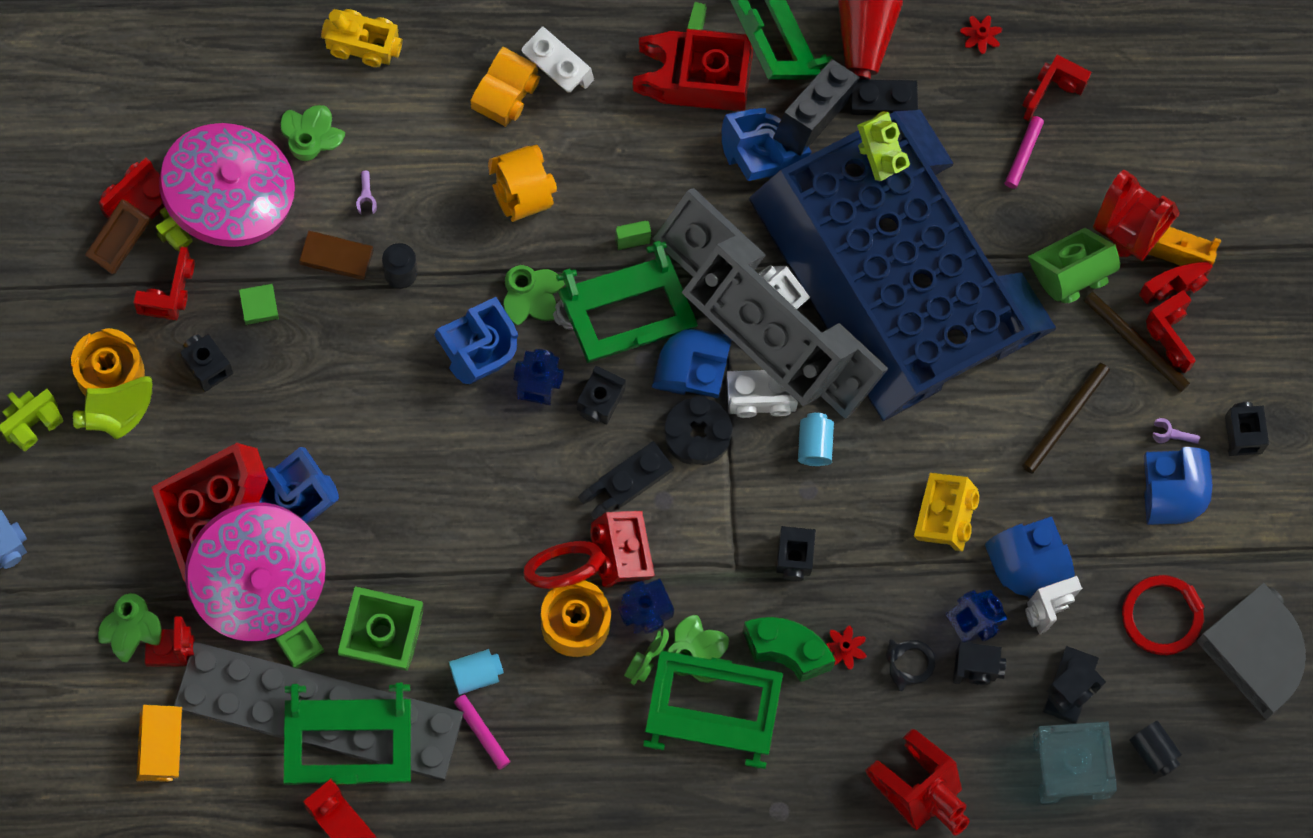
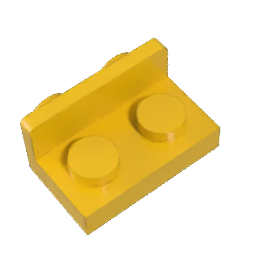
(947, 510)

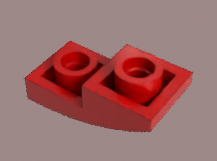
(1180, 278)

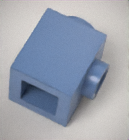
(10, 543)

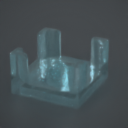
(1075, 761)

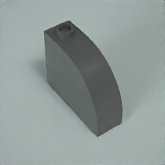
(1259, 649)

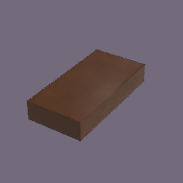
(118, 236)
(336, 255)

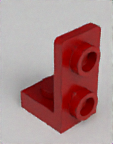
(1065, 73)
(157, 303)
(1171, 311)
(174, 646)
(335, 813)

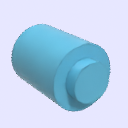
(815, 440)
(475, 671)

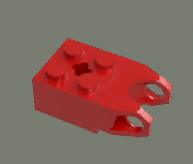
(698, 69)

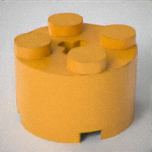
(522, 182)
(101, 351)
(588, 633)

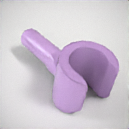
(366, 193)
(1172, 433)

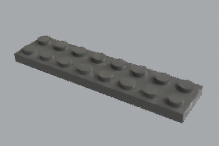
(253, 697)

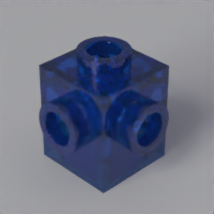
(538, 376)
(651, 596)
(977, 616)

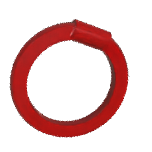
(576, 576)
(1190, 596)

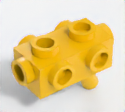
(355, 35)

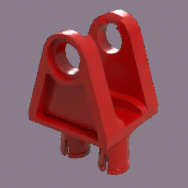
(1134, 216)
(932, 797)

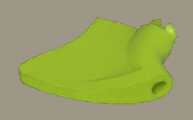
(115, 408)

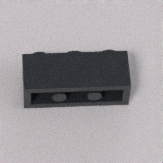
(816, 107)

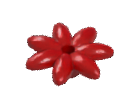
(981, 34)
(846, 653)

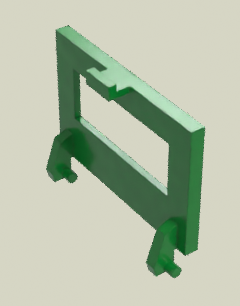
(804, 64)
(620, 286)
(347, 716)
(710, 727)

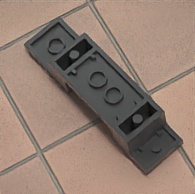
(759, 317)

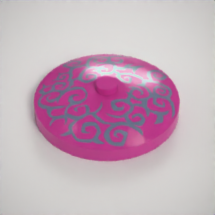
(226, 184)
(255, 571)

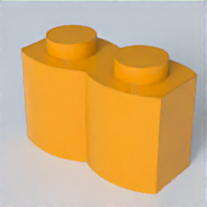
(505, 86)

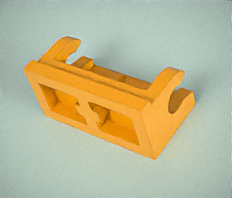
(1185, 248)
(159, 743)

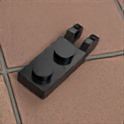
(629, 479)

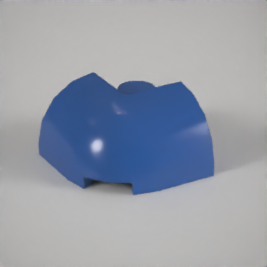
(750, 144)
(479, 341)
(693, 363)
(1177, 485)
(300, 486)
(1030, 557)

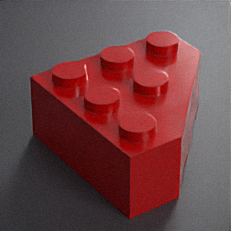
(205, 490)

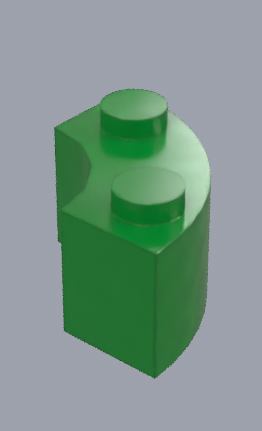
(788, 644)

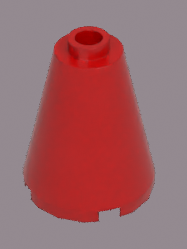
(866, 33)

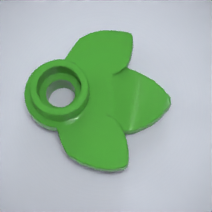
(310, 128)
(533, 299)
(126, 630)
(698, 643)
(640, 664)

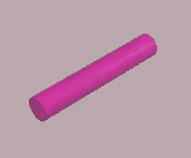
(1024, 152)
(482, 732)

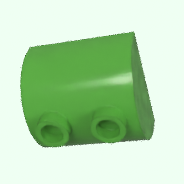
(1075, 264)
(381, 628)

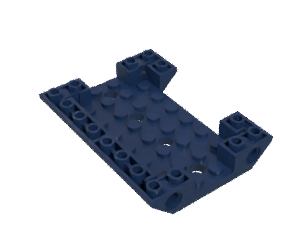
(865, 275)

